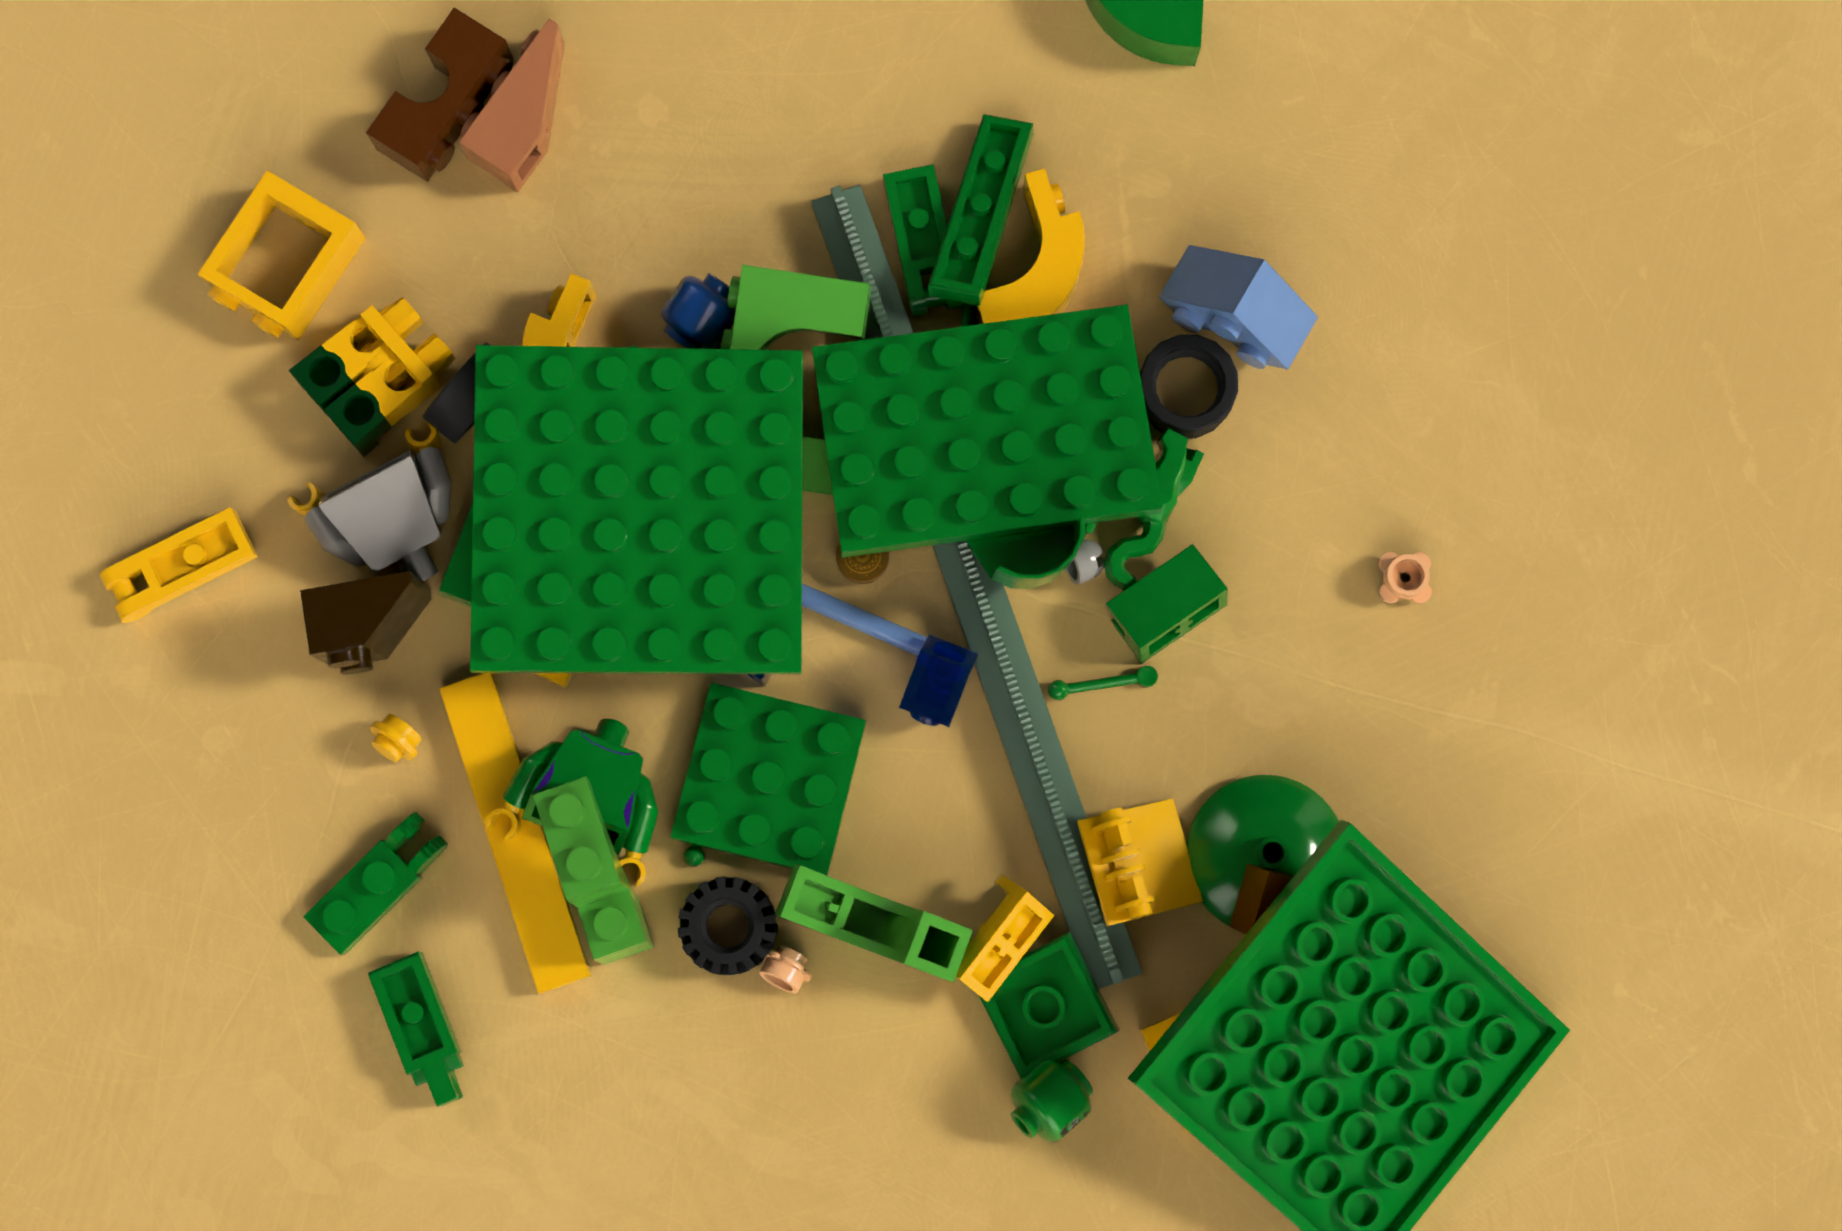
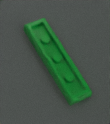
(981, 210)

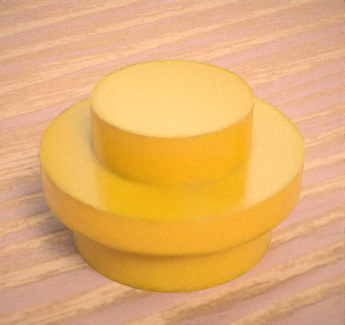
(395, 738)

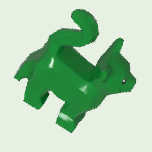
(1175, 472)

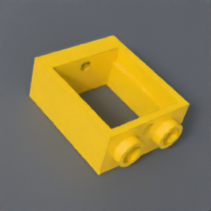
(314, 288)

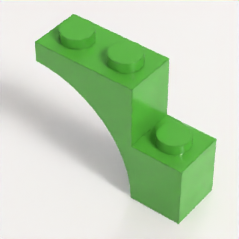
(592, 872)

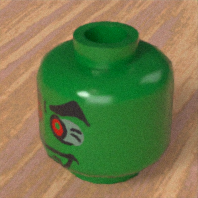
(1051, 1100)

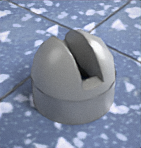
(1086, 563)

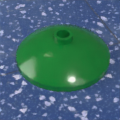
(1240, 822)

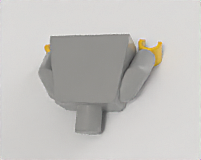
(386, 511)

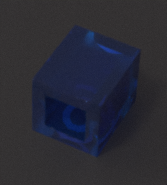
(938, 682)

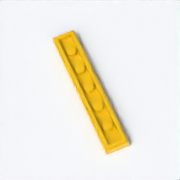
(525, 860)

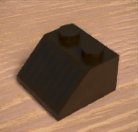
(362, 619)

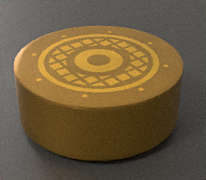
(862, 568)

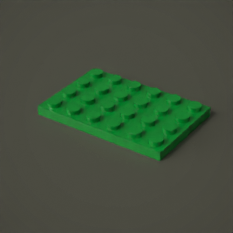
(986, 430)

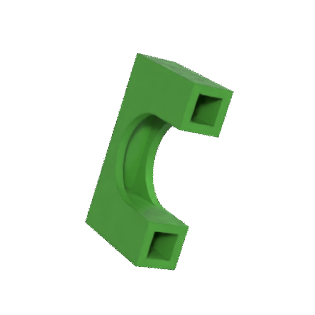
(785, 302)

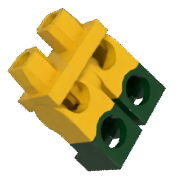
(370, 375)

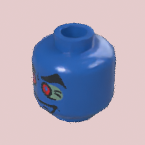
(698, 312)

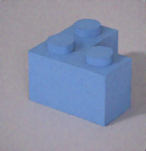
(1240, 302)

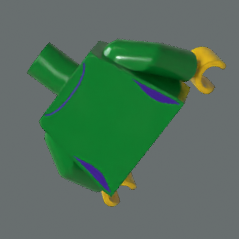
(615, 777)

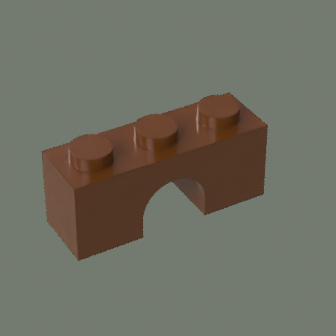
(425, 133)

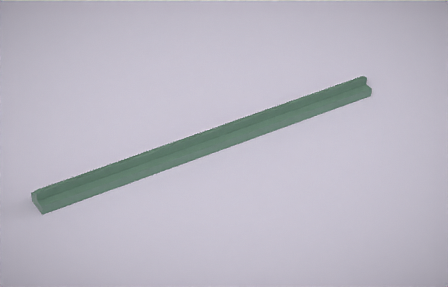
(995, 635)

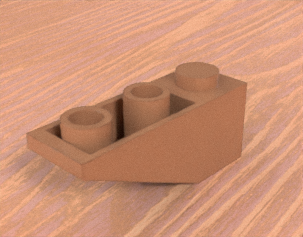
(517, 120)

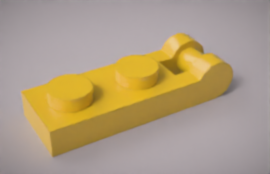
(179, 564)

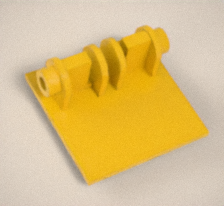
(1139, 861)

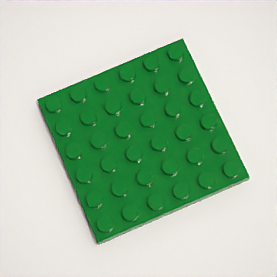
(637, 511)
(1350, 1046)

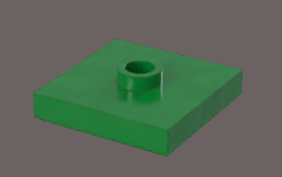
(1049, 1006)

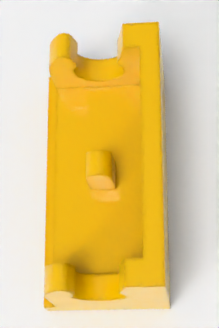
(1002, 939)

